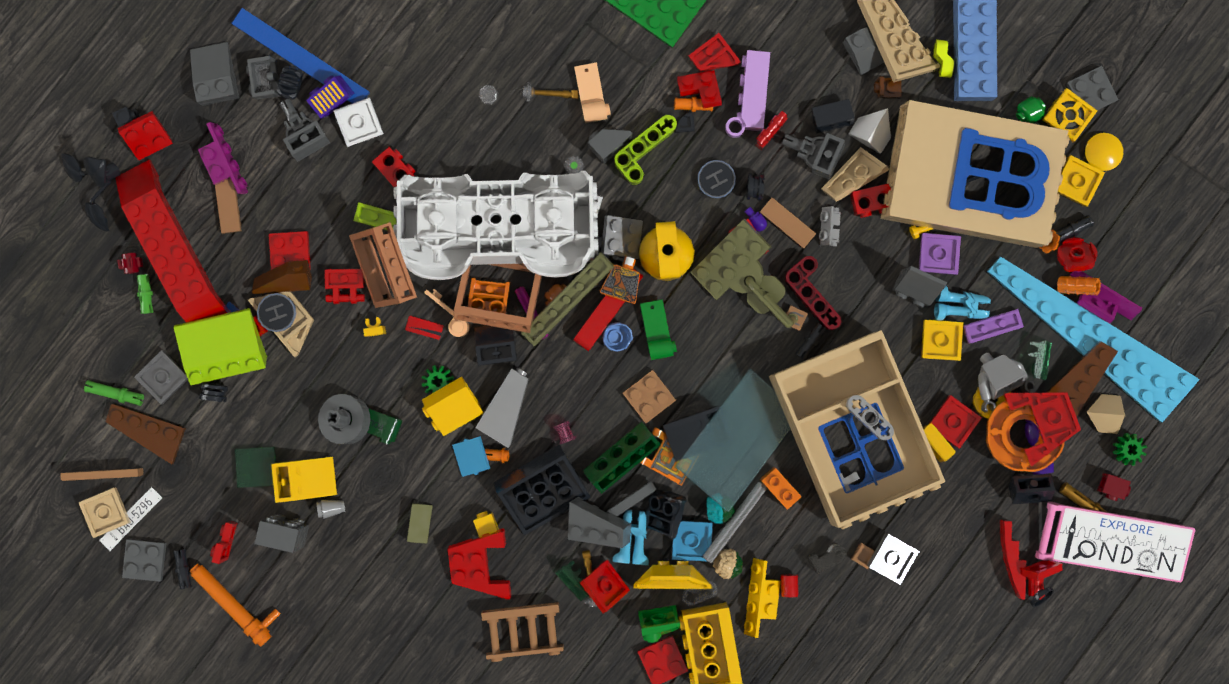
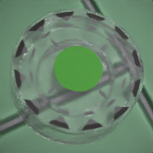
(574, 165)

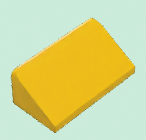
(940, 447)

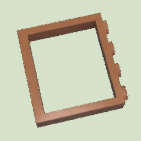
(392, 263)
(494, 318)

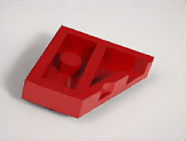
(714, 55)

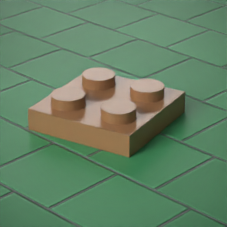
(649, 396)

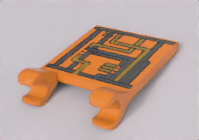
(664, 461)

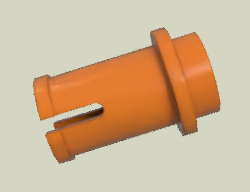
(498, 455)

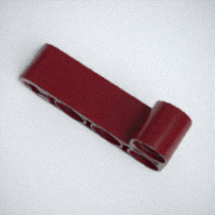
(815, 295)

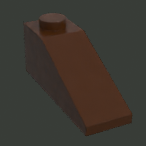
(284, 278)

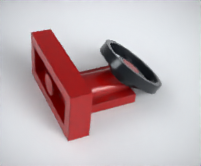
(1036, 575)

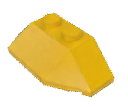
(672, 577)

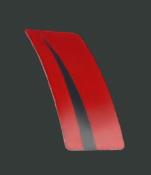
(424, 327)

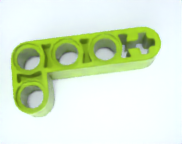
(648, 145)

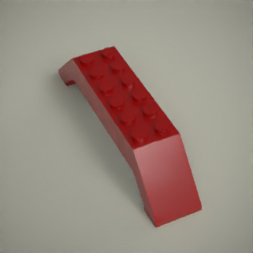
(167, 244)

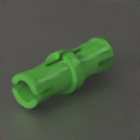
(144, 294)

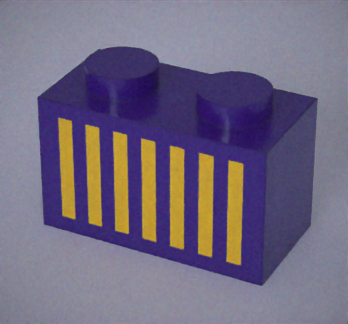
(330, 96)

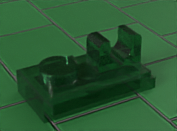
(1040, 367)
(572, 580)

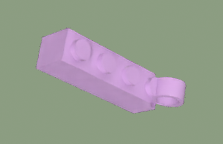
(754, 93)

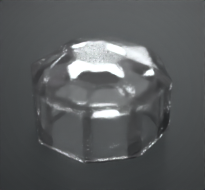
(488, 94)

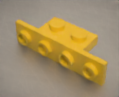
(762, 598)

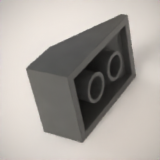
(213, 74)
(918, 286)

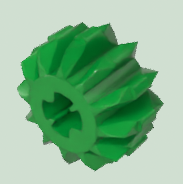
(440, 374)
(1136, 449)

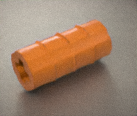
(1078, 285)

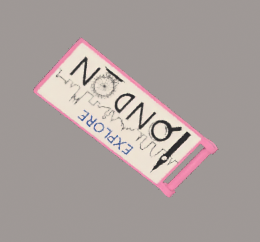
(1117, 542)

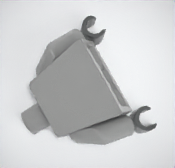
(1000, 377)

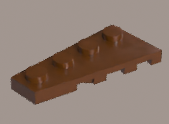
(1085, 375)
(150, 432)

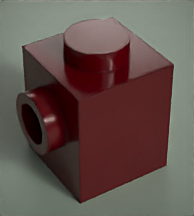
(1114, 487)

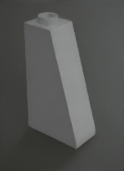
(504, 410)

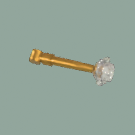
(529, 92)
(588, 563)

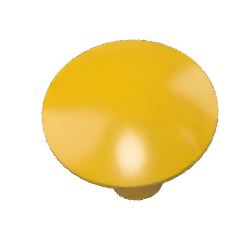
(1104, 151)

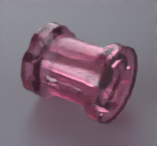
(564, 432)

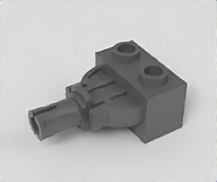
(304, 135)
(818, 152)

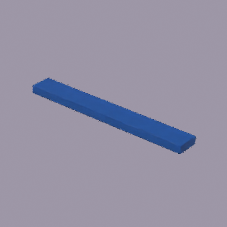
(293, 52)

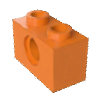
(780, 488)

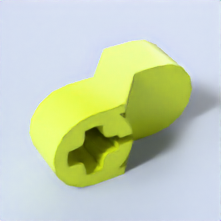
(946, 62)

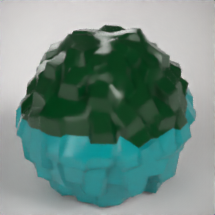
(716, 512)

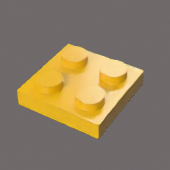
(1079, 181)
(942, 340)

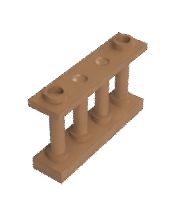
(511, 615)

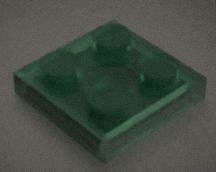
(254, 466)

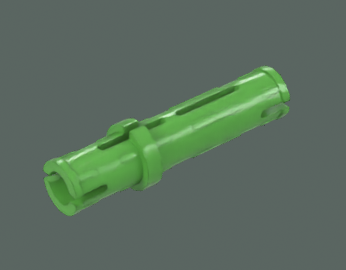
(121, 395)

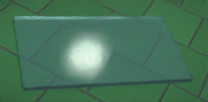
(736, 441)

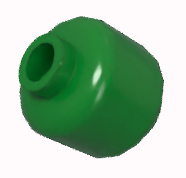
(1031, 110)

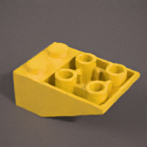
(304, 479)

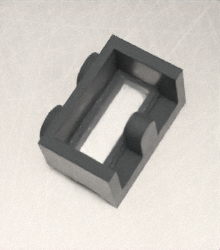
(263, 77)

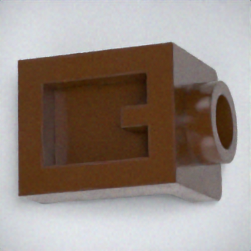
(887, 88)

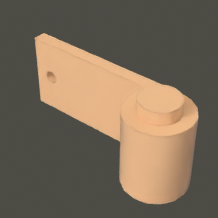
(591, 93)
(456, 327)

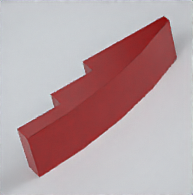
(1013, 564)

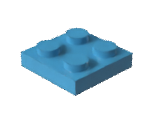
(692, 540)

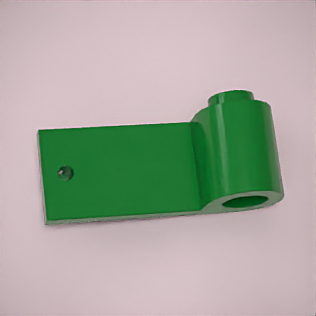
(657, 330)

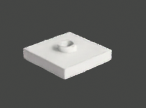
(358, 122)

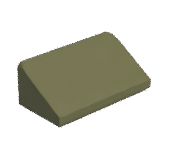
(419, 523)

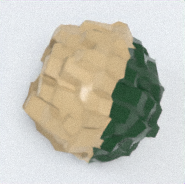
(728, 564)

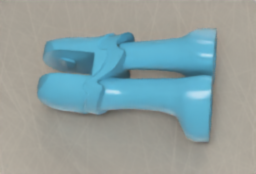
(969, 301)
(639, 532)

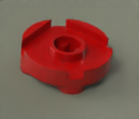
(1077, 263)

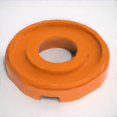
(1002, 447)

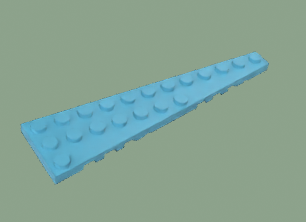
(1136, 369)

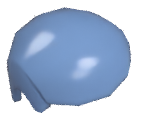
(617, 336)

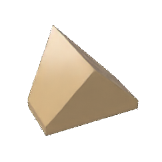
(1107, 413)

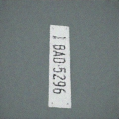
(135, 514)

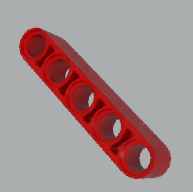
(599, 321)

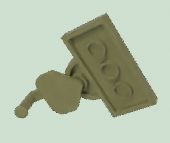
(734, 261)

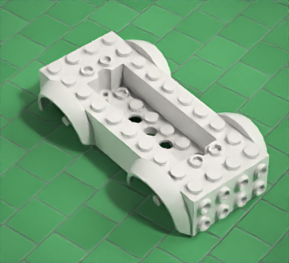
(550, 239)

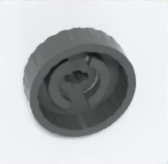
(336, 422)

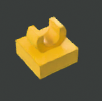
(374, 330)

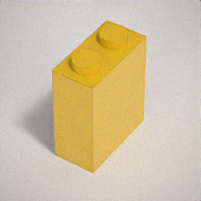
(451, 406)

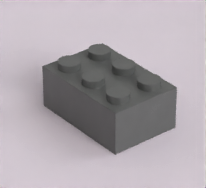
(282, 533)

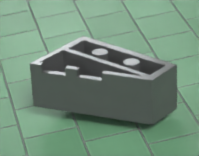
(595, 526)

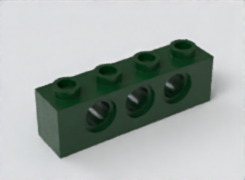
(621, 457)

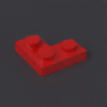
(702, 83)
(221, 551)

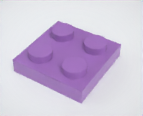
(939, 253)

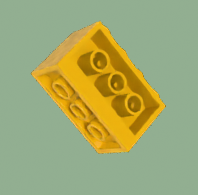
(719, 637)

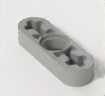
(861, 418)

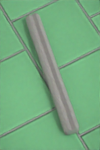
(734, 522)

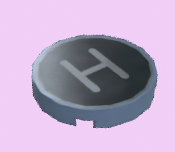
(716, 179)
(276, 312)

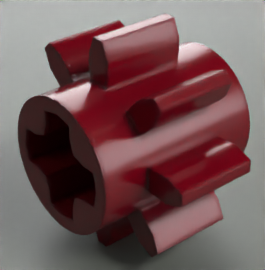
(130, 263)

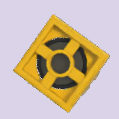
(1070, 114)

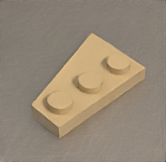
(854, 174)

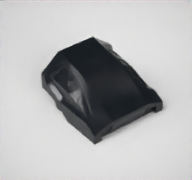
(665, 512)

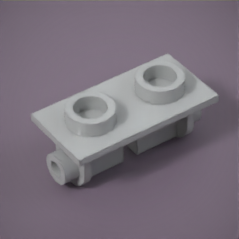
(829, 217)

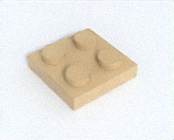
(104, 512)

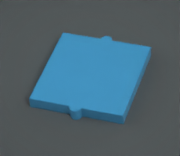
(471, 456)

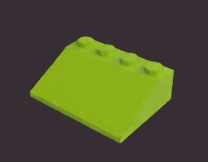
(220, 346)

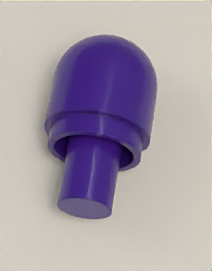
(756, 219)

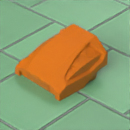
(489, 295)

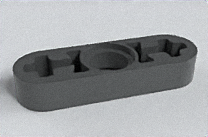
(632, 499)

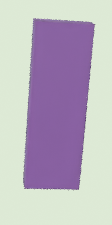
(992, 326)

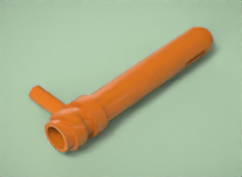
(251, 626)

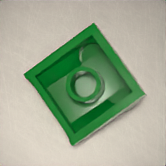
(658, 622)

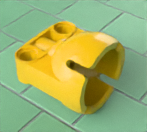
(666, 266)

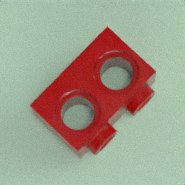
(391, 172)
(870, 196)

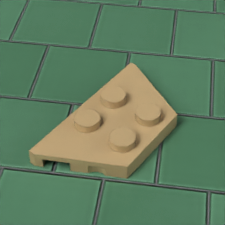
(294, 336)

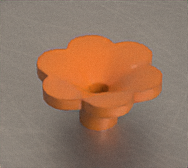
(1053, 244)

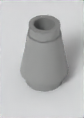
(329, 508)

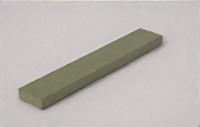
(569, 298)

